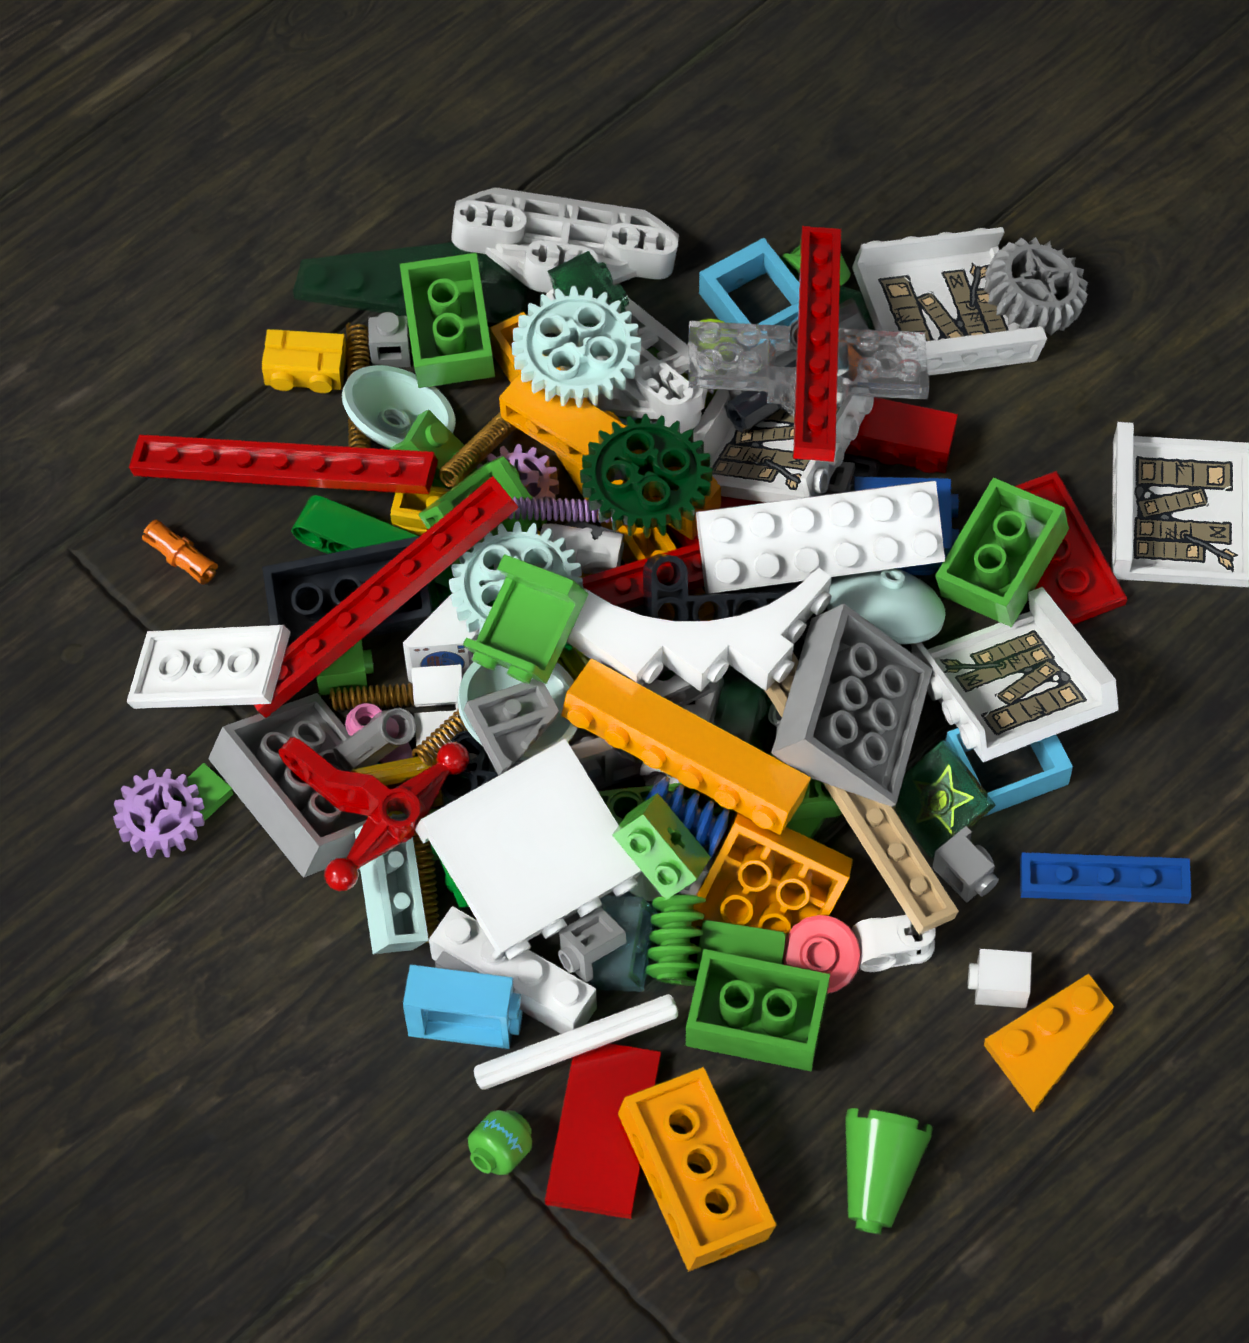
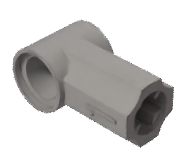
(372, 740)

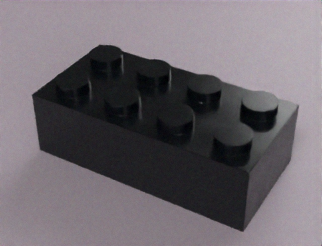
(311, 587)

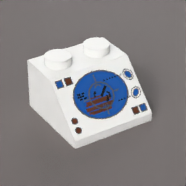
(439, 641)

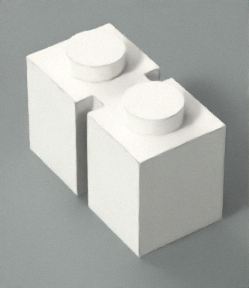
(435, 688)

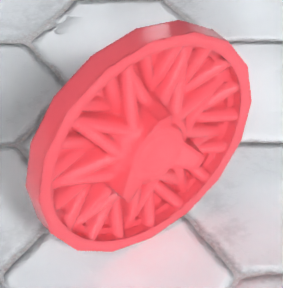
(826, 947)

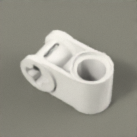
(891, 943)

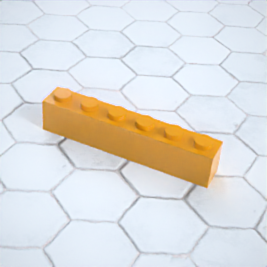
(570, 430)
(685, 746)

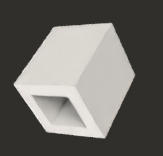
(1001, 978)

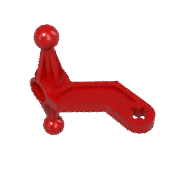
(368, 796)

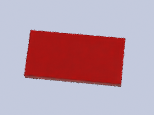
(1078, 573)
(593, 1157)

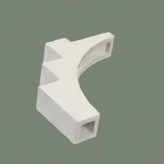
(701, 651)

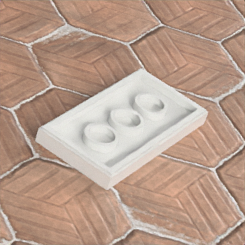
(209, 667)

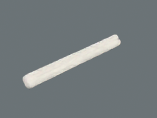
(576, 1042)

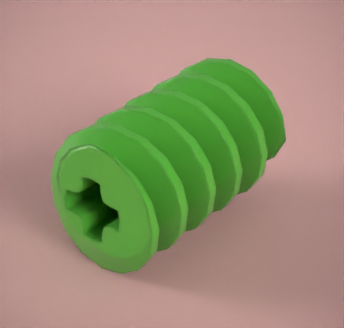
(674, 939)

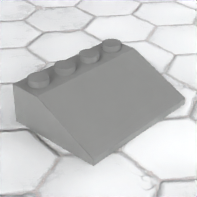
(852, 707)
(289, 809)

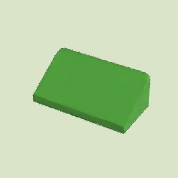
(742, 941)

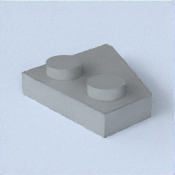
(511, 721)
(605, 763)

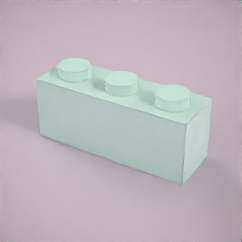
(394, 899)

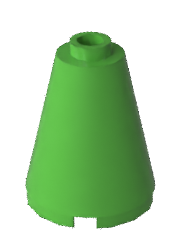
(881, 1165)

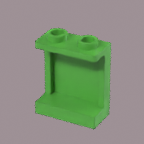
(507, 477)
(528, 621)

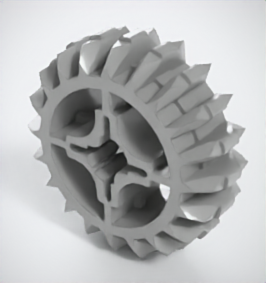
(1040, 276)

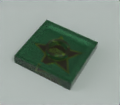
(940, 798)

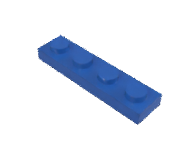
(1105, 878)

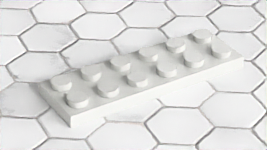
(831, 531)

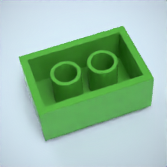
(447, 320)
(1002, 552)
(757, 1010)

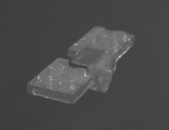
(745, 359)

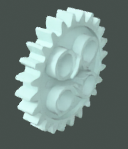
(566, 318)
(474, 570)

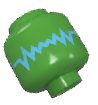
(500, 1142)

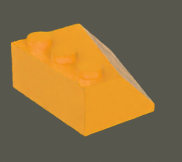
(770, 878)

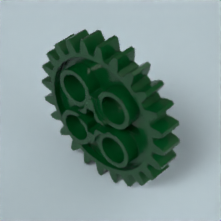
(646, 475)

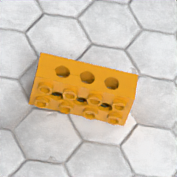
(680, 1191)

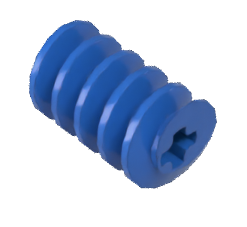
(699, 821)

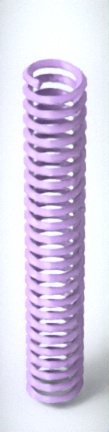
(551, 505)

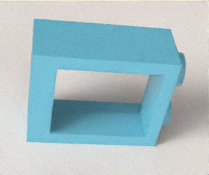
(740, 269)
(1051, 758)
(461, 1006)

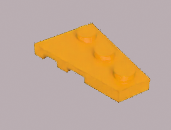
(1048, 1038)

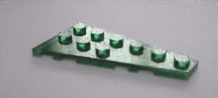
(375, 283)

